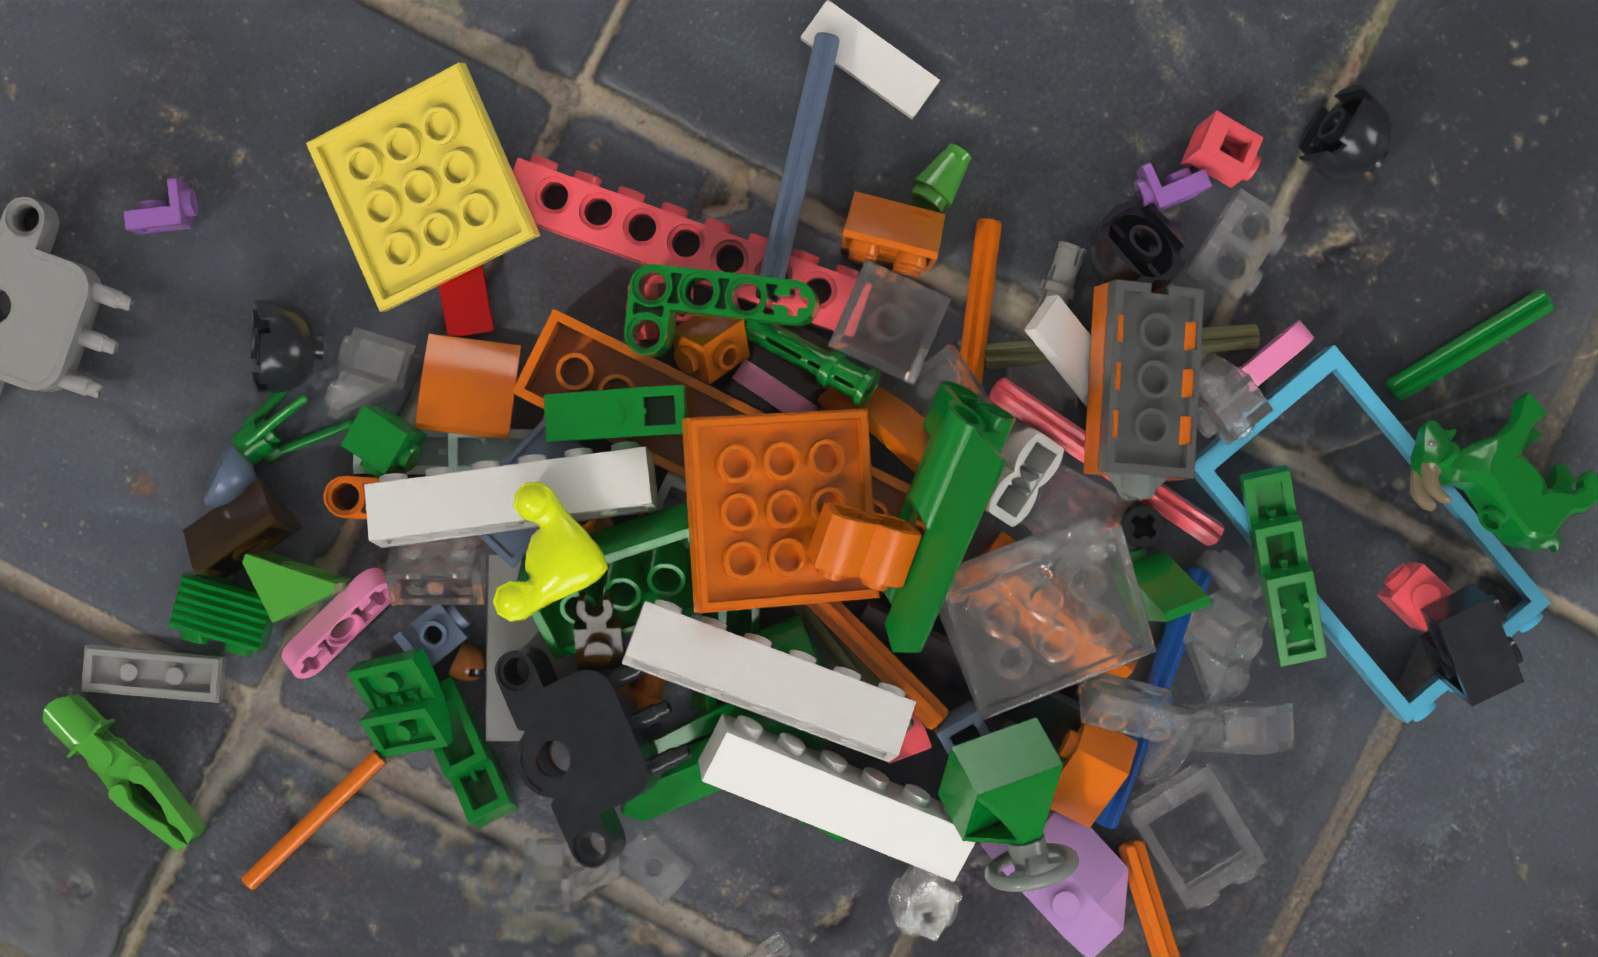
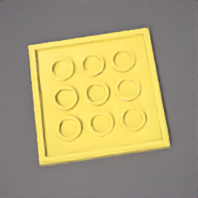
(423, 187)

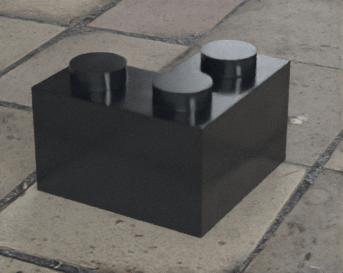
(1470, 645)

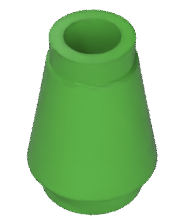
(940, 180)

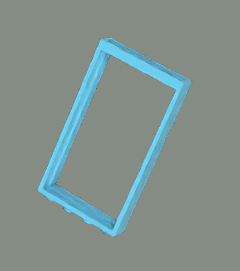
(1330, 359)

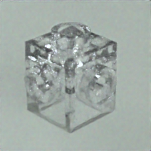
(923, 902)

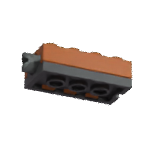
(1143, 385)

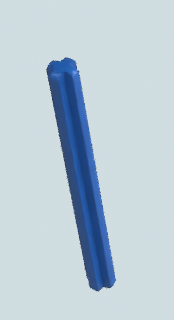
(1160, 674)

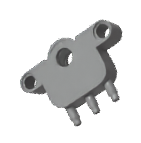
(50, 306)

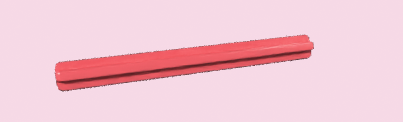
(1072, 438)

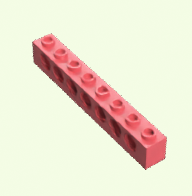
(671, 221)

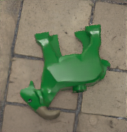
(1501, 481)

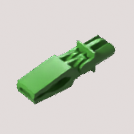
(123, 771)

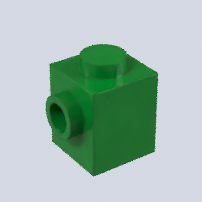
(384, 441)

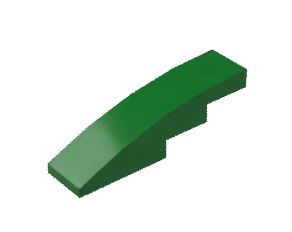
(1283, 566)

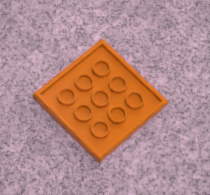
(757, 501)

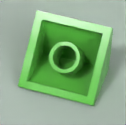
(290, 585)

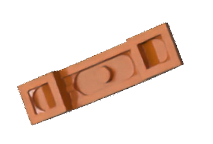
(889, 421)

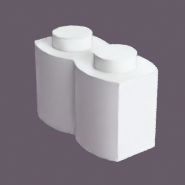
(1029, 465)

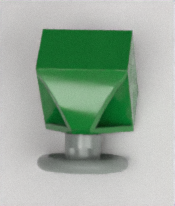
(1002, 794)

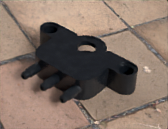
(605, 739)

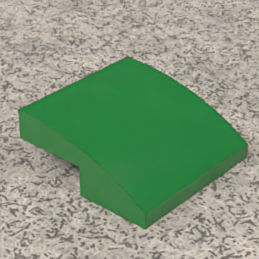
(403, 703)

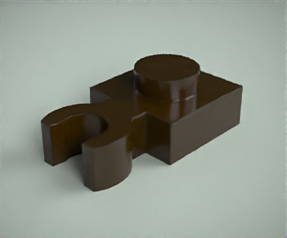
(596, 635)

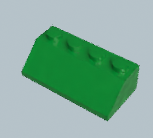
(645, 562)

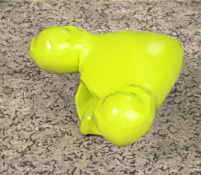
(558, 558)

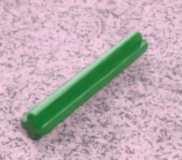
(1469, 345)

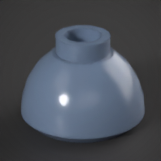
(229, 478)

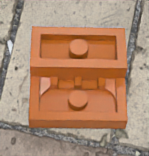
(468, 387)

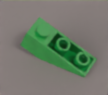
(615, 413)

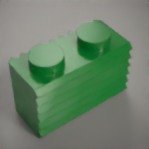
(222, 612)

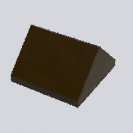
(243, 526)

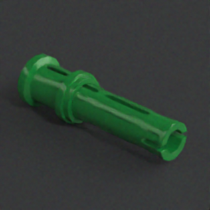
(829, 368)

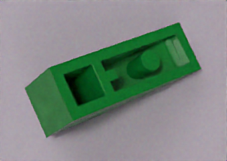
(1165, 587)

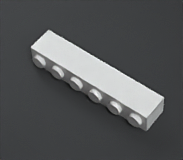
(482, 499)
(769, 681)
(833, 795)

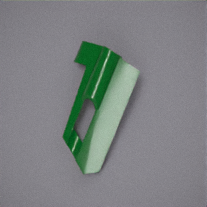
(950, 497)
(684, 782)

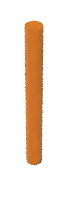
(313, 820)

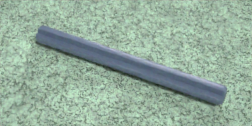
(799, 158)

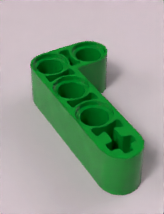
(722, 304)

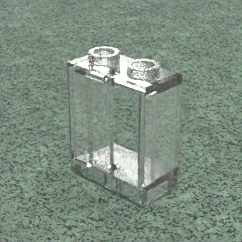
(1172, 793)

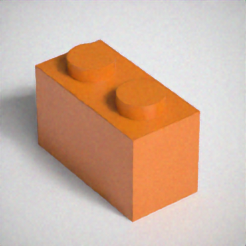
(1092, 771)

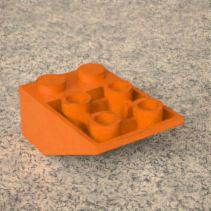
(892, 234)

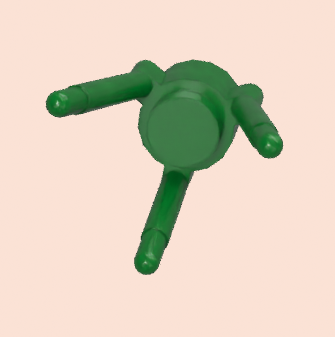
(260, 436)

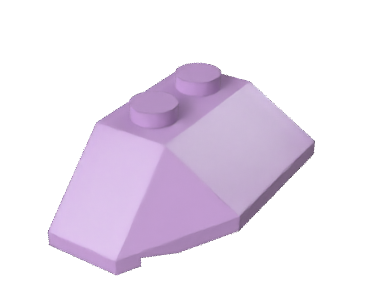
(1092, 900)

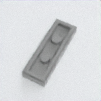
(153, 673)

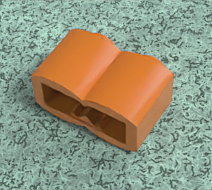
(863, 546)

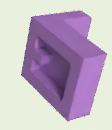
(1179, 187)
(157, 217)

